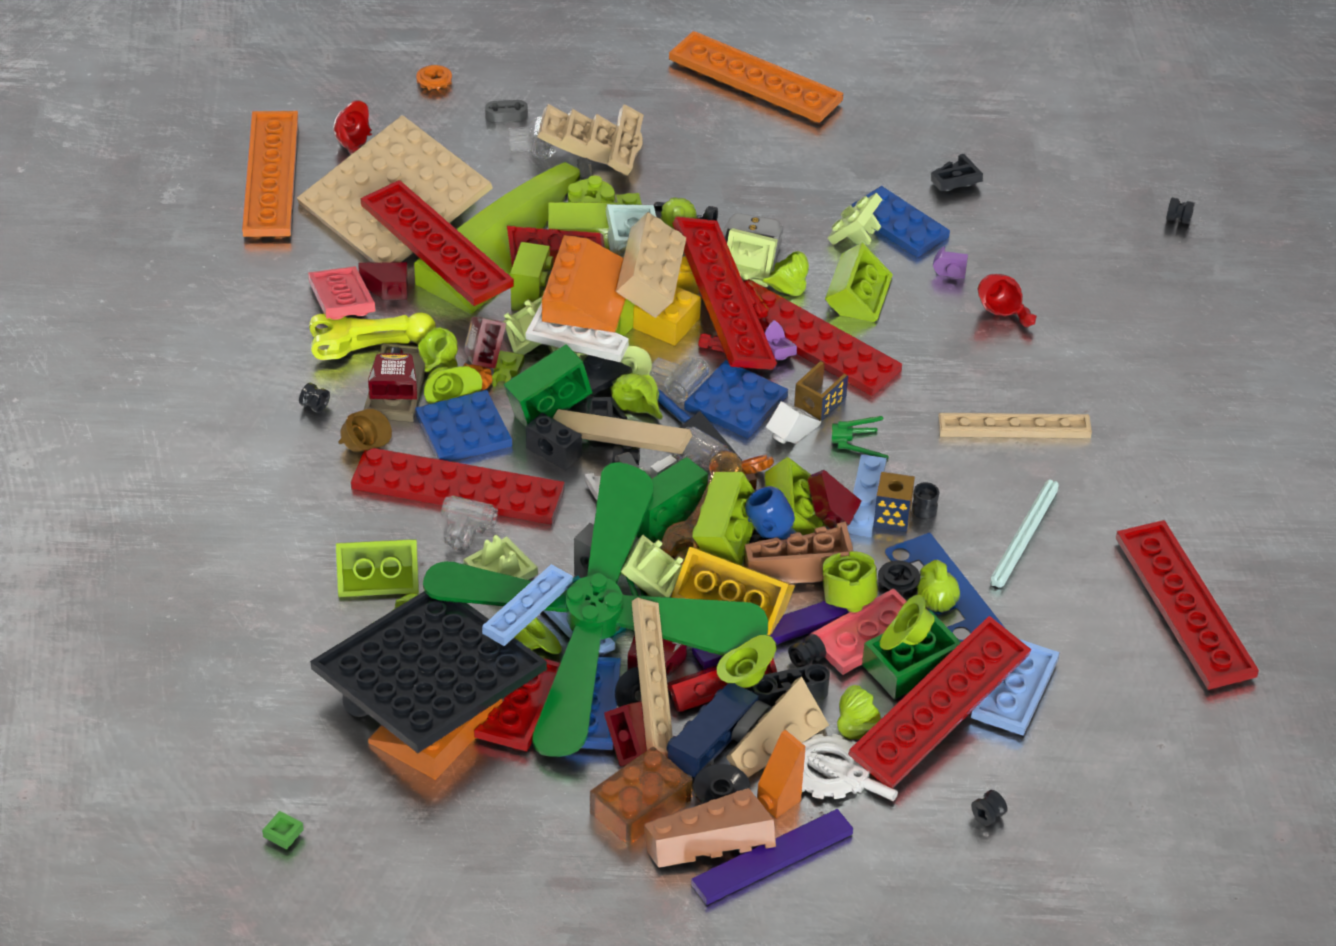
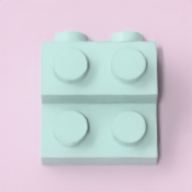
(620, 221)

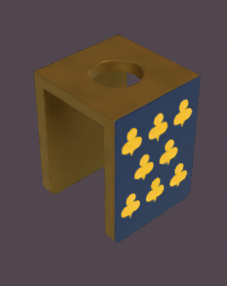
(824, 402)
(893, 501)

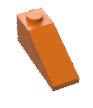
(783, 776)

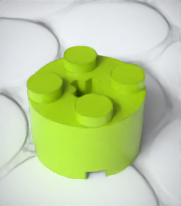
(591, 190)
(850, 580)

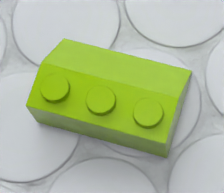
(580, 217)
(859, 284)
(793, 483)
(723, 520)
(377, 567)

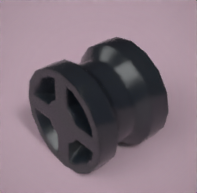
(314, 397)
(989, 807)

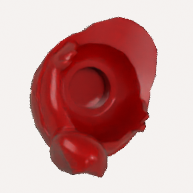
(352, 126)
(1003, 297)

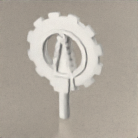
(843, 775)

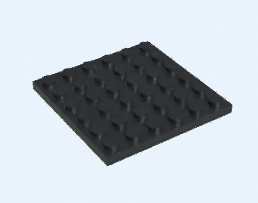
(426, 669)

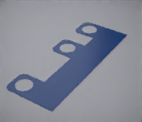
(970, 602)

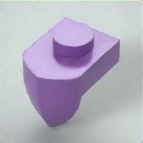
(950, 263)
(778, 342)

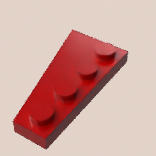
(546, 237)
(518, 714)

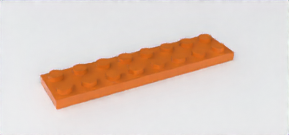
(756, 76)
(270, 174)

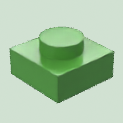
(283, 830)

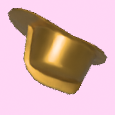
(365, 430)

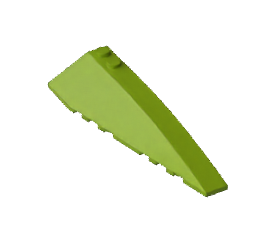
(488, 229)

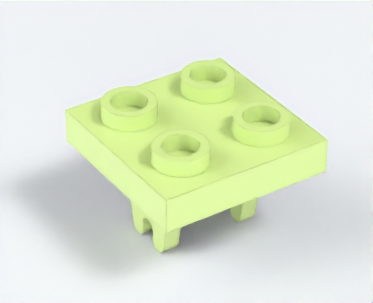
(857, 221)
(752, 254)
(518, 324)
(504, 558)
(652, 568)

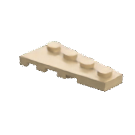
(793, 712)

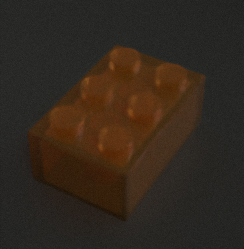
(640, 794)

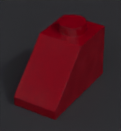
(385, 279)
(832, 500)
(627, 731)

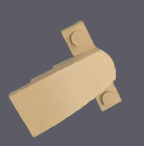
(595, 137)

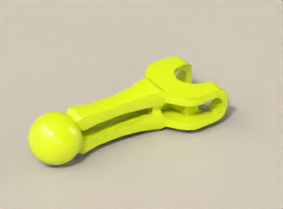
(354, 333)

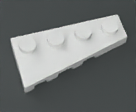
(582, 340)

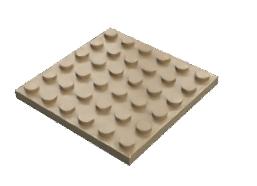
(394, 154)

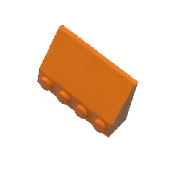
(584, 286)
(439, 755)

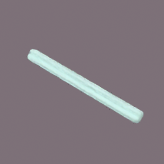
(1024, 533)

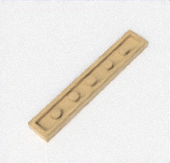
(1014, 425)
(626, 431)
(652, 674)

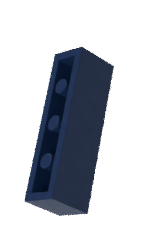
(710, 729)

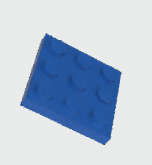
(736, 399)
(463, 426)

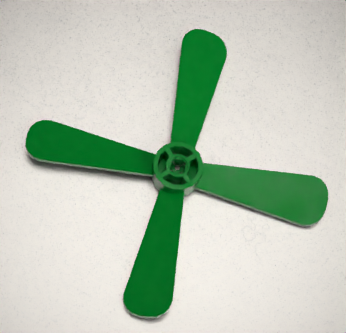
(599, 608)

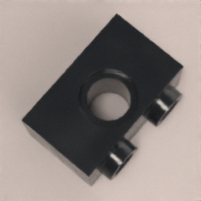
(553, 441)

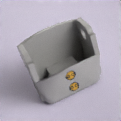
(757, 225)

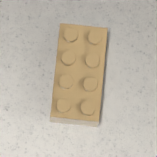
(651, 264)

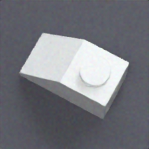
(791, 423)

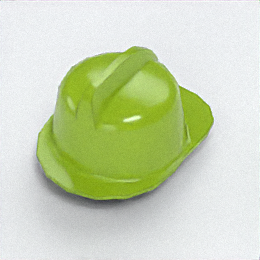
(450, 383)
(909, 625)
(538, 635)
(748, 662)

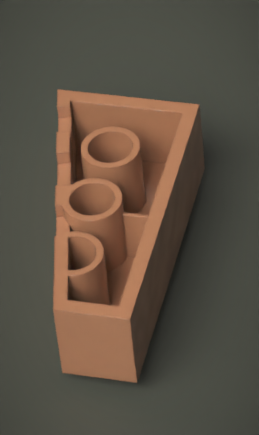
(799, 556)
(710, 829)

